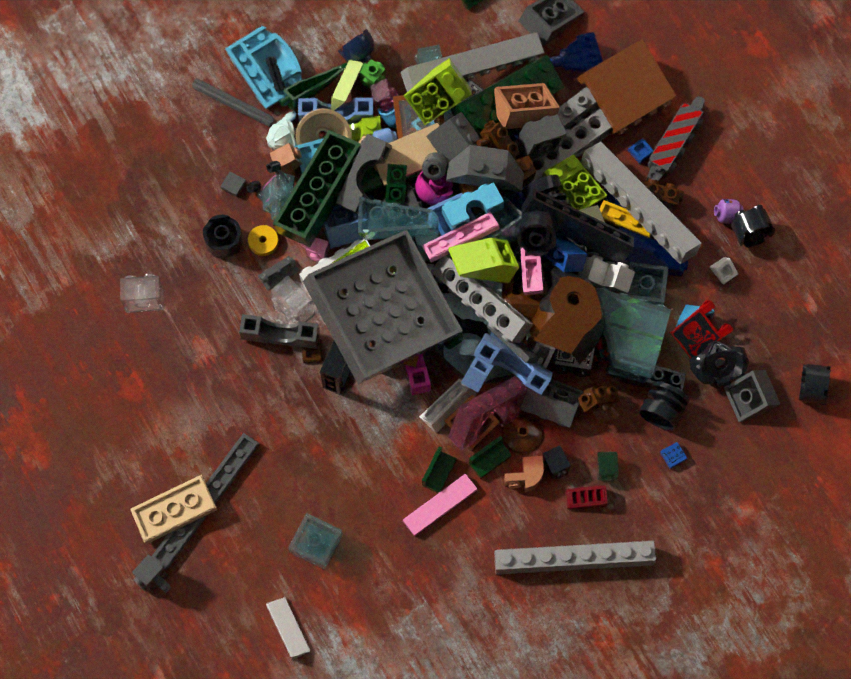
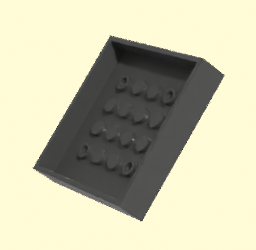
(382, 306)

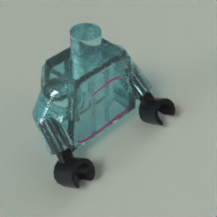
(275, 191)

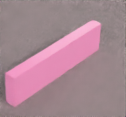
(464, 234)
(439, 505)

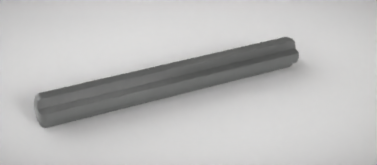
(232, 102)

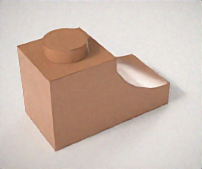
(288, 157)

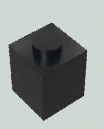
(556, 462)

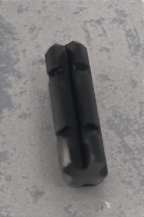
(275, 73)

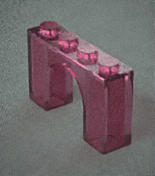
(501, 401)

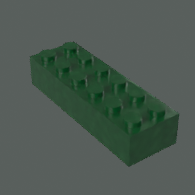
(482, 107)
(317, 189)

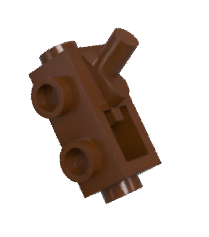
(497, 137)
(668, 194)
(600, 399)

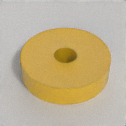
(257, 234)

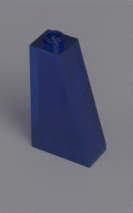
(652, 253)

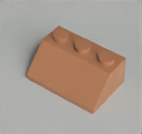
(523, 104)

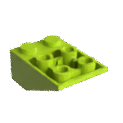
(438, 92)
(577, 183)
(485, 260)

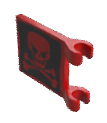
(698, 331)

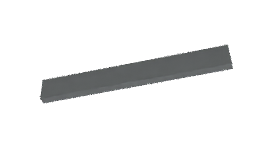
(217, 485)

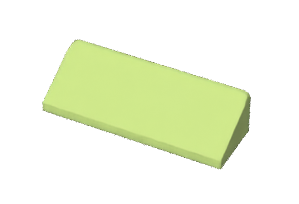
(345, 84)

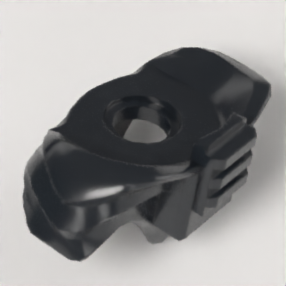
(711, 369)

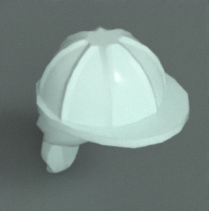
(282, 132)

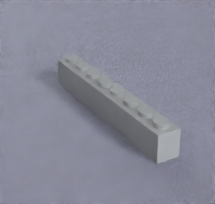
(482, 59)
(640, 202)
(574, 557)

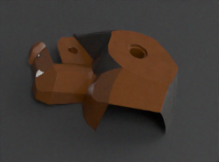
(562, 316)

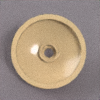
(318, 121)

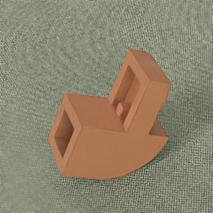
(531, 474)

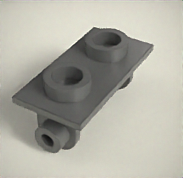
(278, 272)

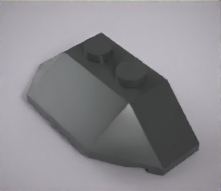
(486, 165)

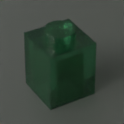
(607, 466)

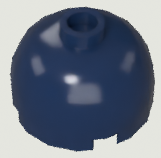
(358, 48)

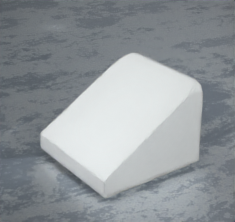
(724, 270)

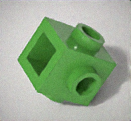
(372, 73)

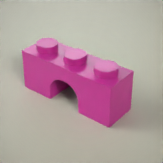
(418, 377)

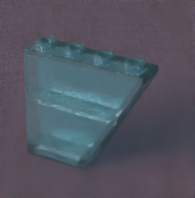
(633, 331)

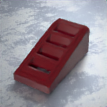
(592, 489)

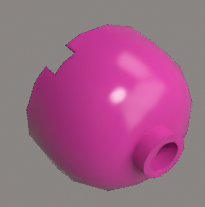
(433, 191)

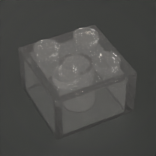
(141, 293)
(292, 302)

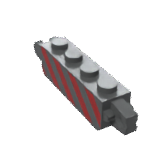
(675, 138)

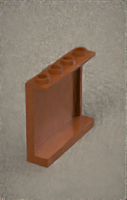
(628, 86)

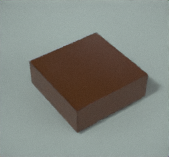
(312, 355)

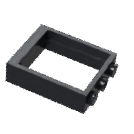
(334, 371)

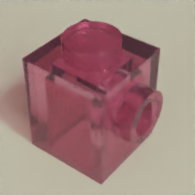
(383, 94)

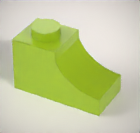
(365, 126)

